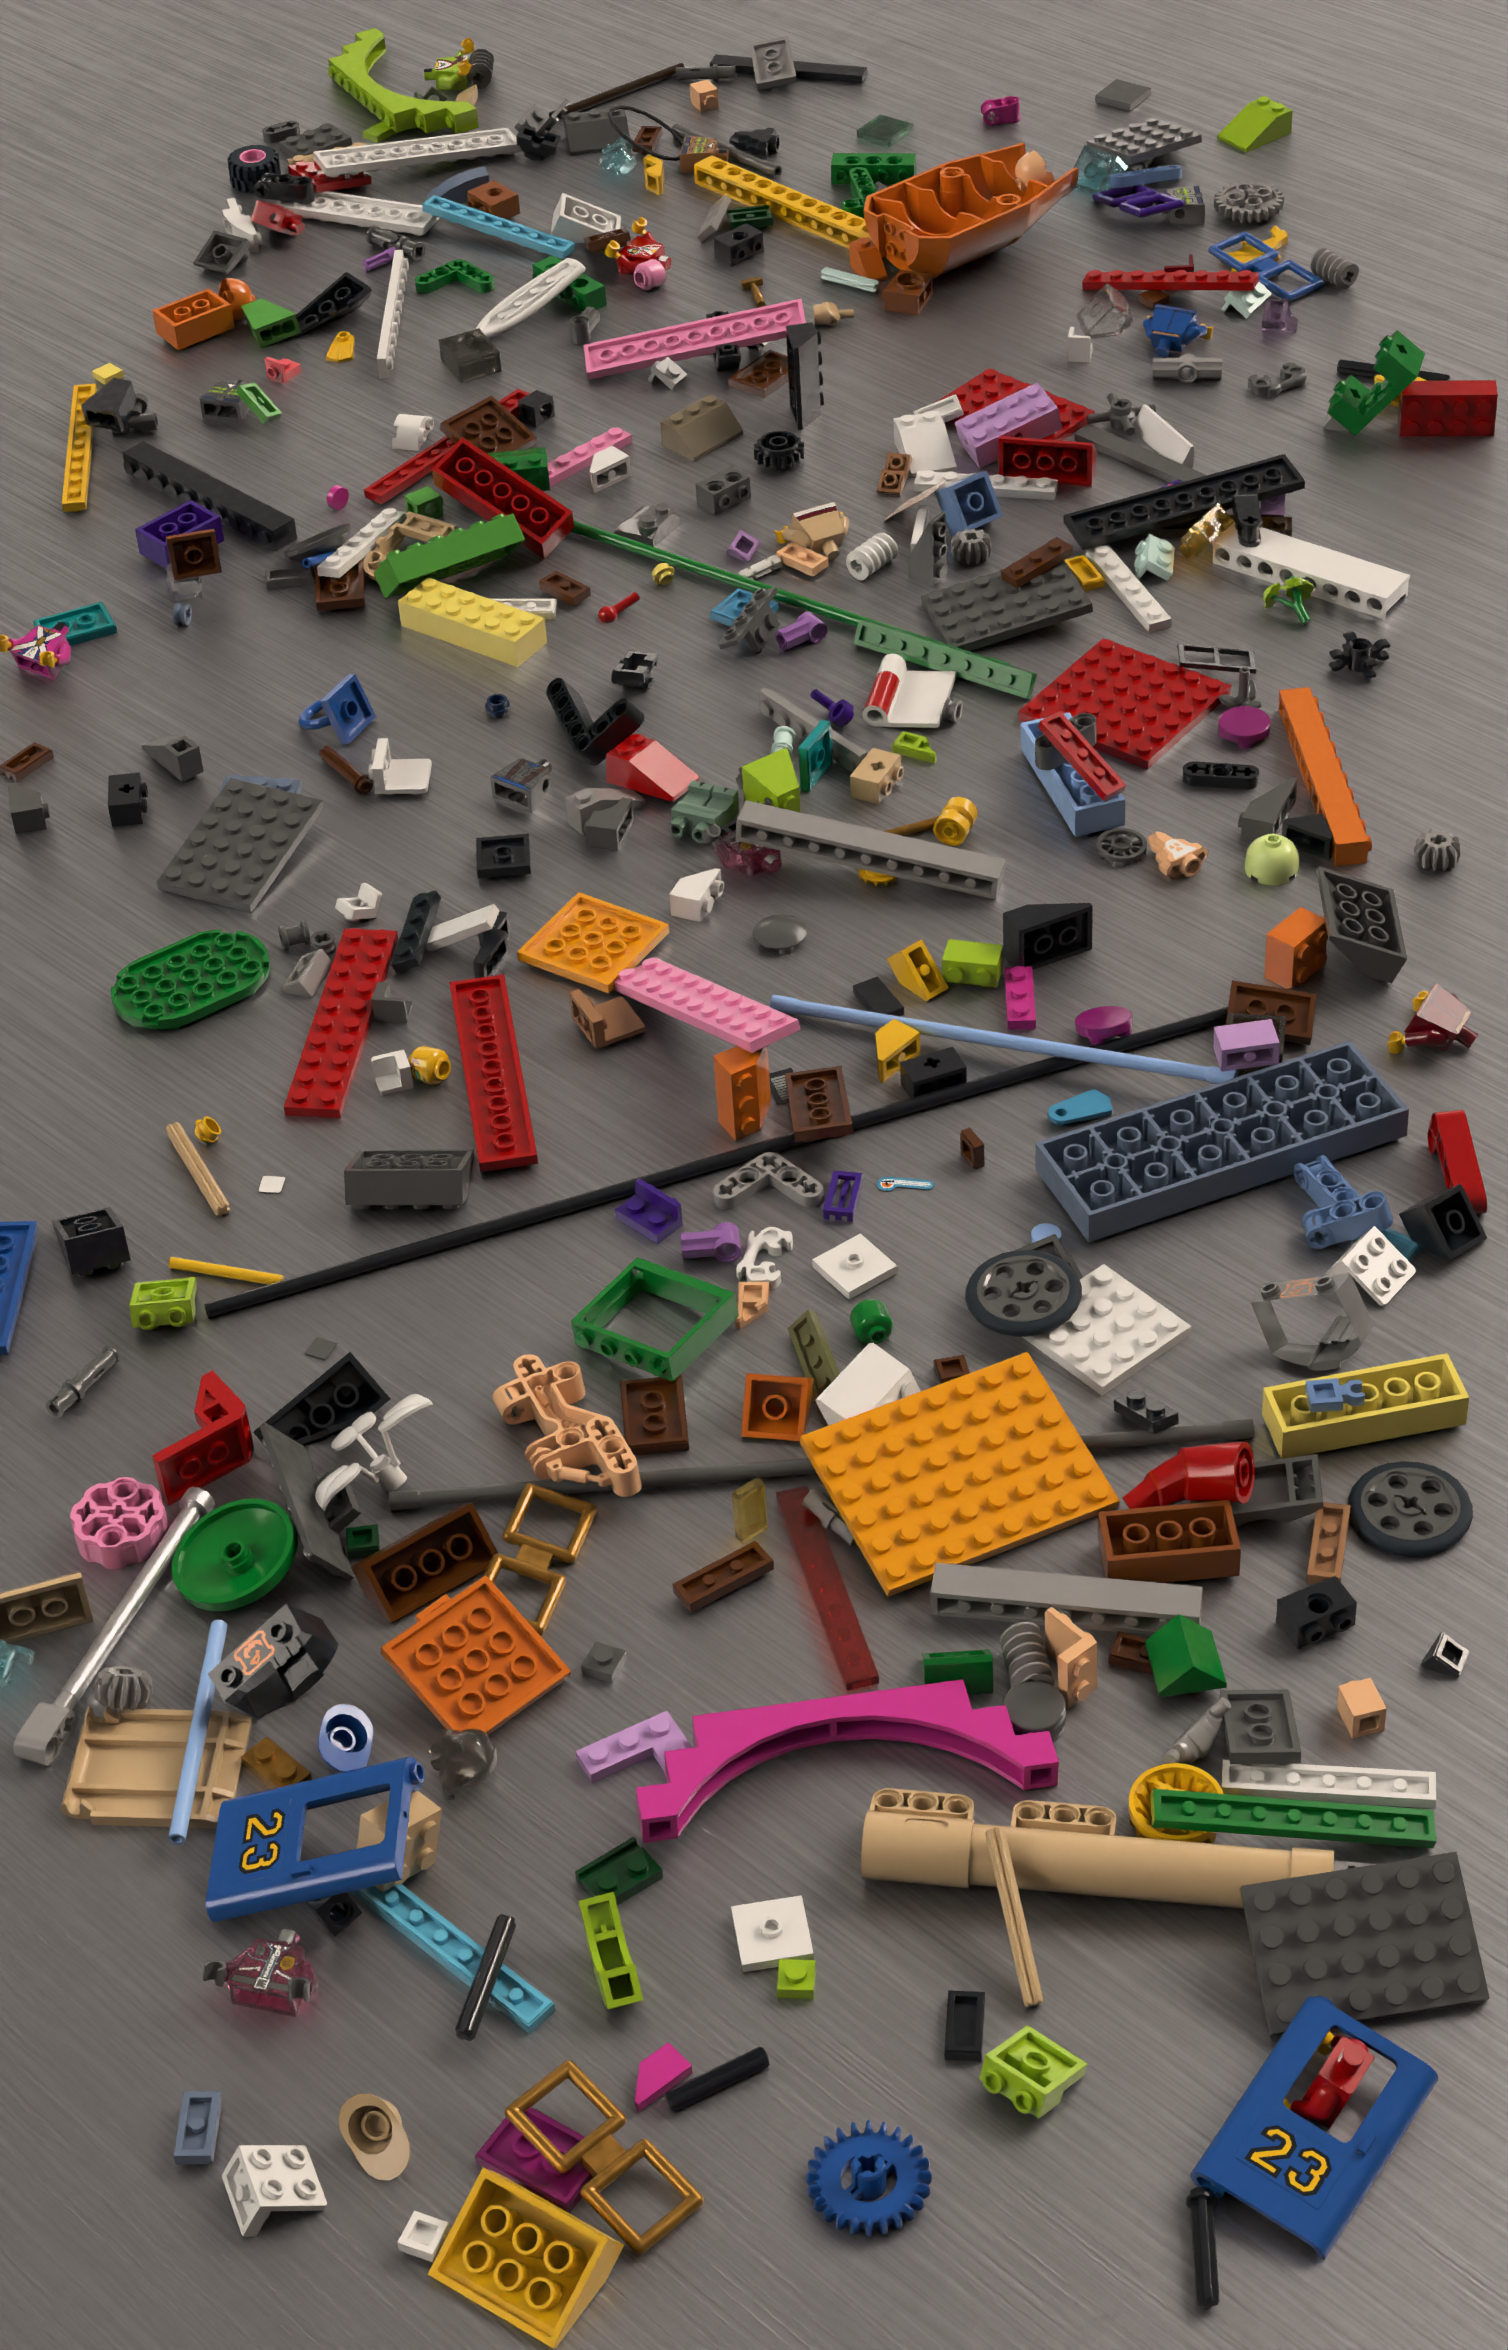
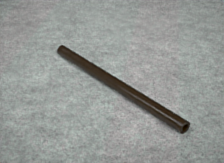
(621, 90)

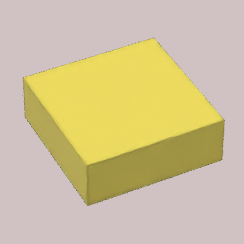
(107, 373)

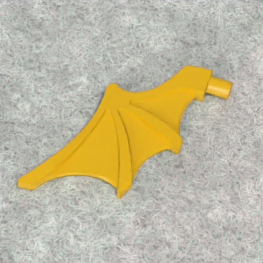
(1247, 252)

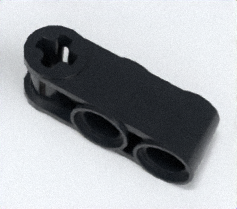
(285, 188)
(1247, 519)

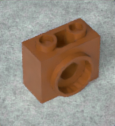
(494, 199)
(908, 292)

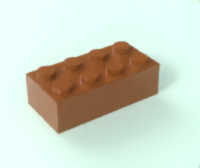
(1170, 1542)

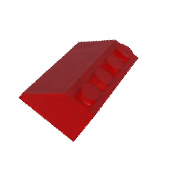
(1056, 459)

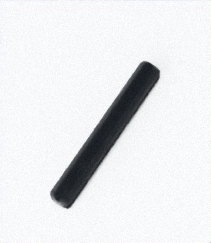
(485, 1977)

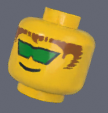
(429, 1065)

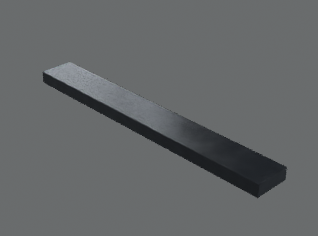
(802, 69)

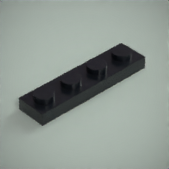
(416, 931)

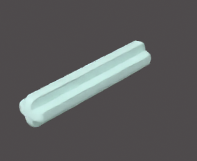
(850, 280)

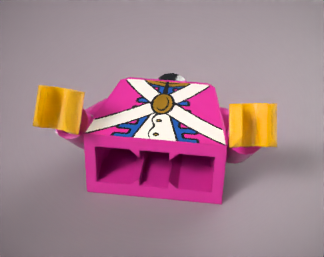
(40, 650)

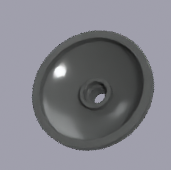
(320, 543)

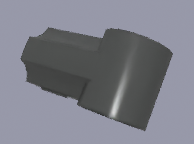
(583, 325)

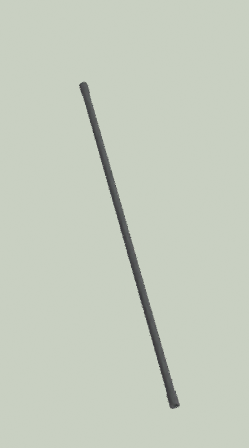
(418, 1498)

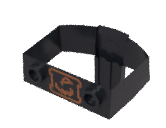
(296, 1664)

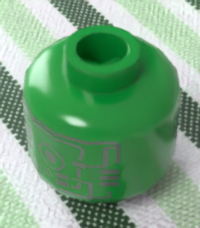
(871, 1321)

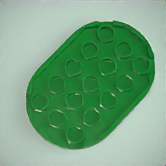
(190, 979)

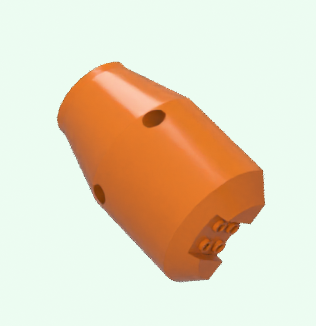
(959, 211)

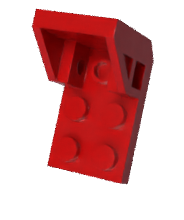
(212, 1451)

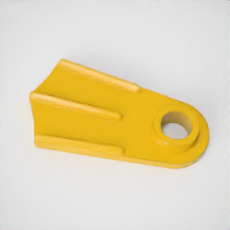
(341, 348)

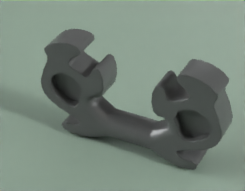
(1290, 374)

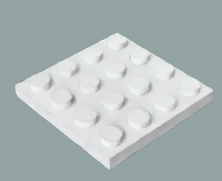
(1111, 1332)

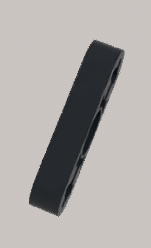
(1204, 775)

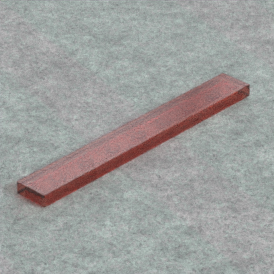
(827, 1590)

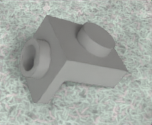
(667, 372)

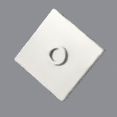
(854, 1266)
(771, 1932)

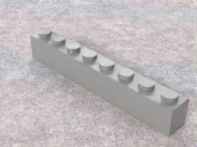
(1086, 1600)

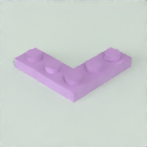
(632, 1746)

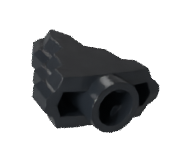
(757, 142)

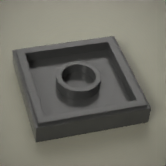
(1123, 95)

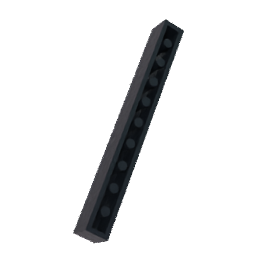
(189, 483)

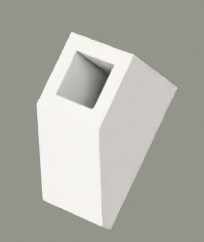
(695, 895)

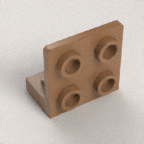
(606, 1021)

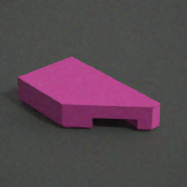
(659, 2074)

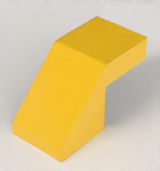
(653, 174)

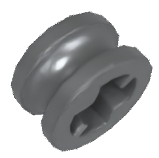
(952, 709)

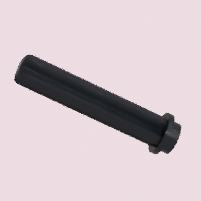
(1202, 2205)

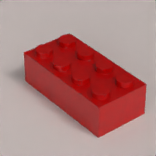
(1448, 408)

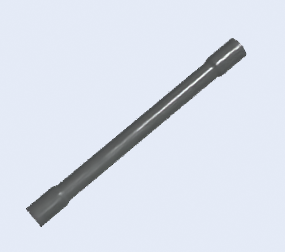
(764, 165)

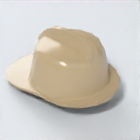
(375, 2135)

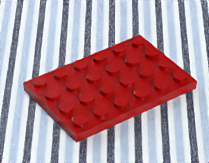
(994, 386)

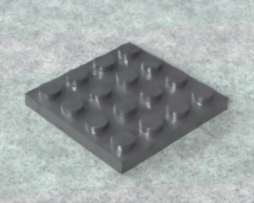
(1145, 140)

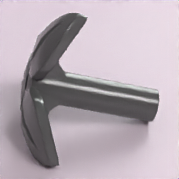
(1246, 693)

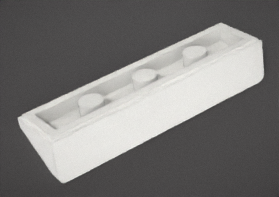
(1163, 437)

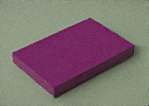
(518, 2160)

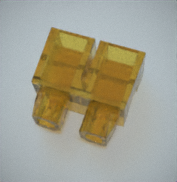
(1205, 531)

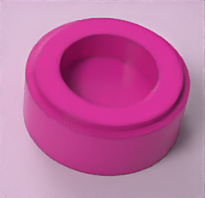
(337, 497)

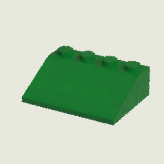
(528, 464)

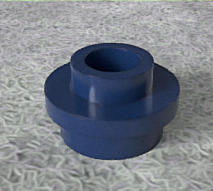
(497, 705)

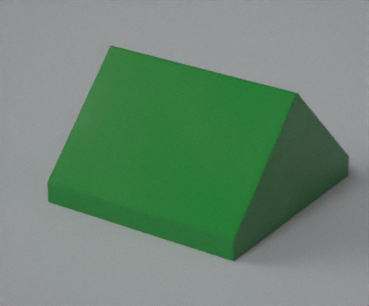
(1184, 1658)
(972, 1666)

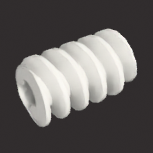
(871, 556)

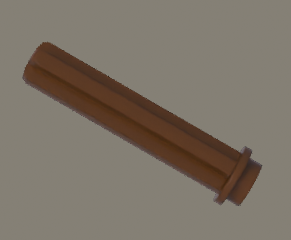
(360, 781)

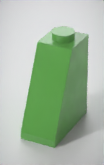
(269, 322)

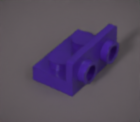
(651, 1212)

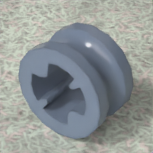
(182, 614)

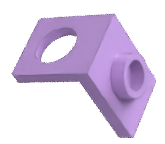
(1274, 506)

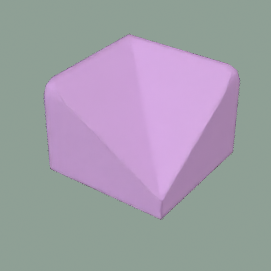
(743, 546)

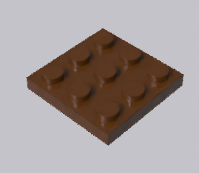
(489, 428)

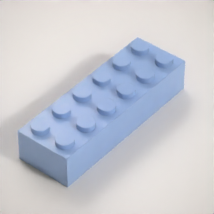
(1071, 793)

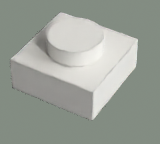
(423, 2236)

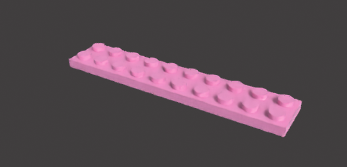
(691, 339)
(705, 1005)

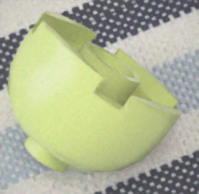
(1272, 859)

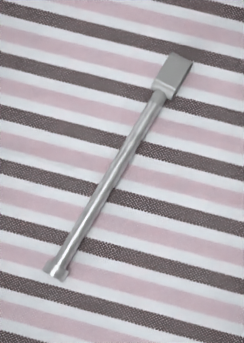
(53, 1723)

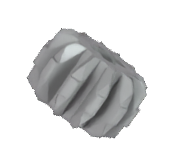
(971, 546)
(1437, 850)
(123, 1687)

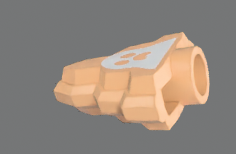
(1177, 856)

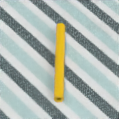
(224, 1271)

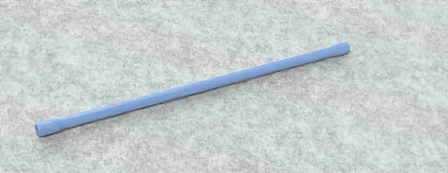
(1210, 1074)

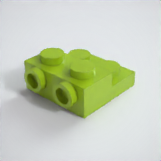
(163, 1303)
(1031, 2071)

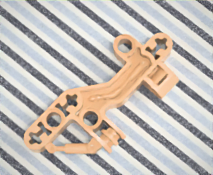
(572, 1434)

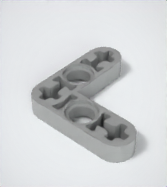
(768, 1170)

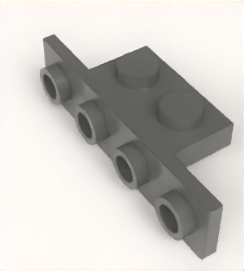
(755, 622)

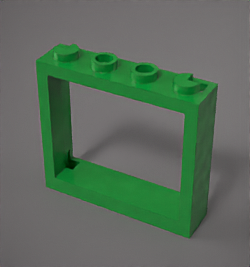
(644, 1275)

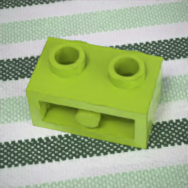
(972, 963)

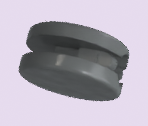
(1036, 1708)

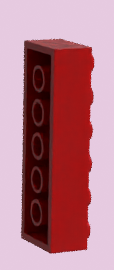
(495, 489)

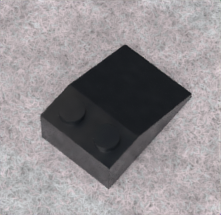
(1046, 933)
(92, 1241)

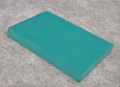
(83, 623)

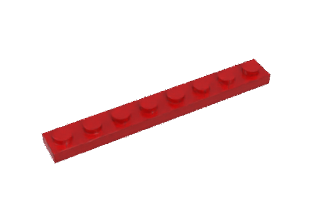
(1177, 280)

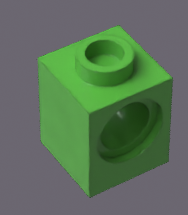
(425, 502)

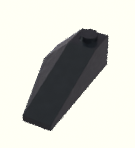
(333, 303)
(329, 1403)

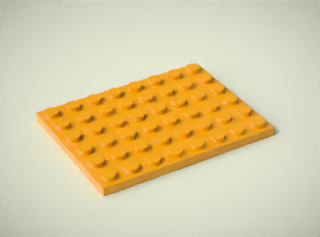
(958, 1472)

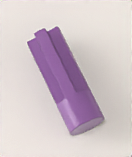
(379, 259)

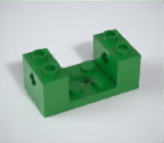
(1356, 405)

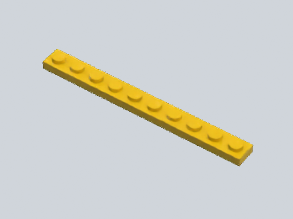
(78, 452)

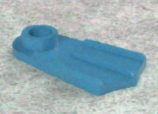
(1080, 1107)

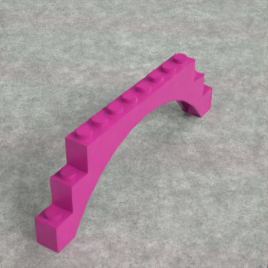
(921, 1714)

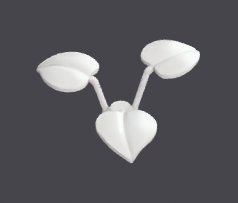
(384, 1469)

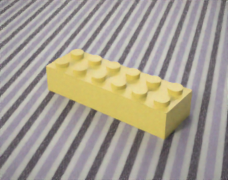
(472, 622)
(1398, 1402)

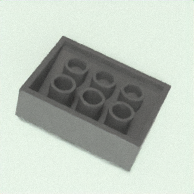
(1363, 923)
(408, 1178)

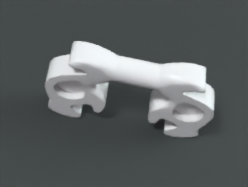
(772, 1240)

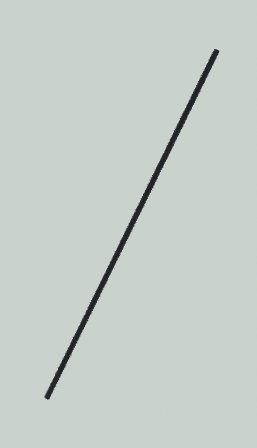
(693, 1168)

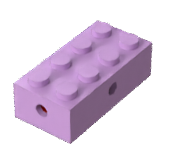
(1022, 415)

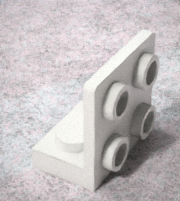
(1375, 1266)
(270, 2180)

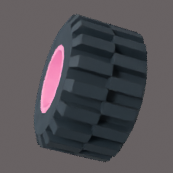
(249, 165)

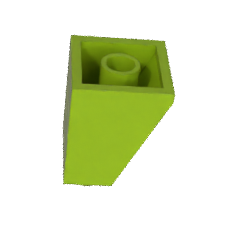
(772, 779)

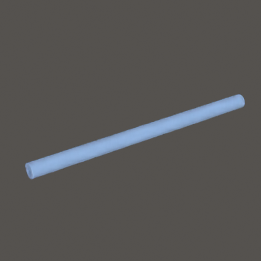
(197, 1735)

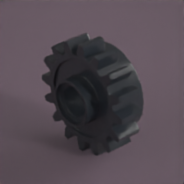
(778, 449)

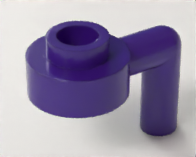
(840, 712)

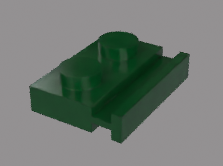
(756, 216)
(621, 1870)

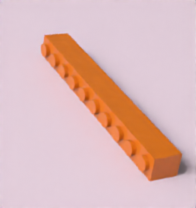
(1324, 775)

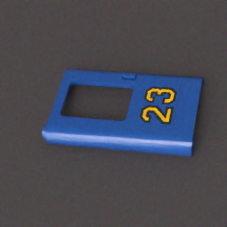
(262, 1837)
(1292, 2166)

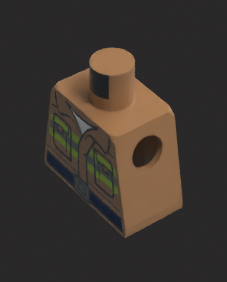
(698, 148)

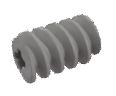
(1334, 268)
(1025, 1654)

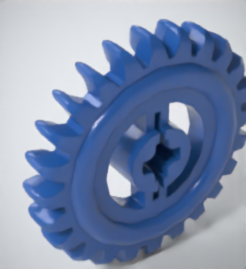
(871, 2160)

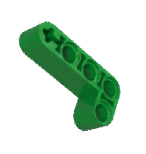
(860, 187)

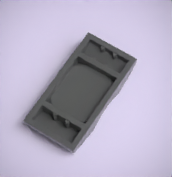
(1282, 1491)

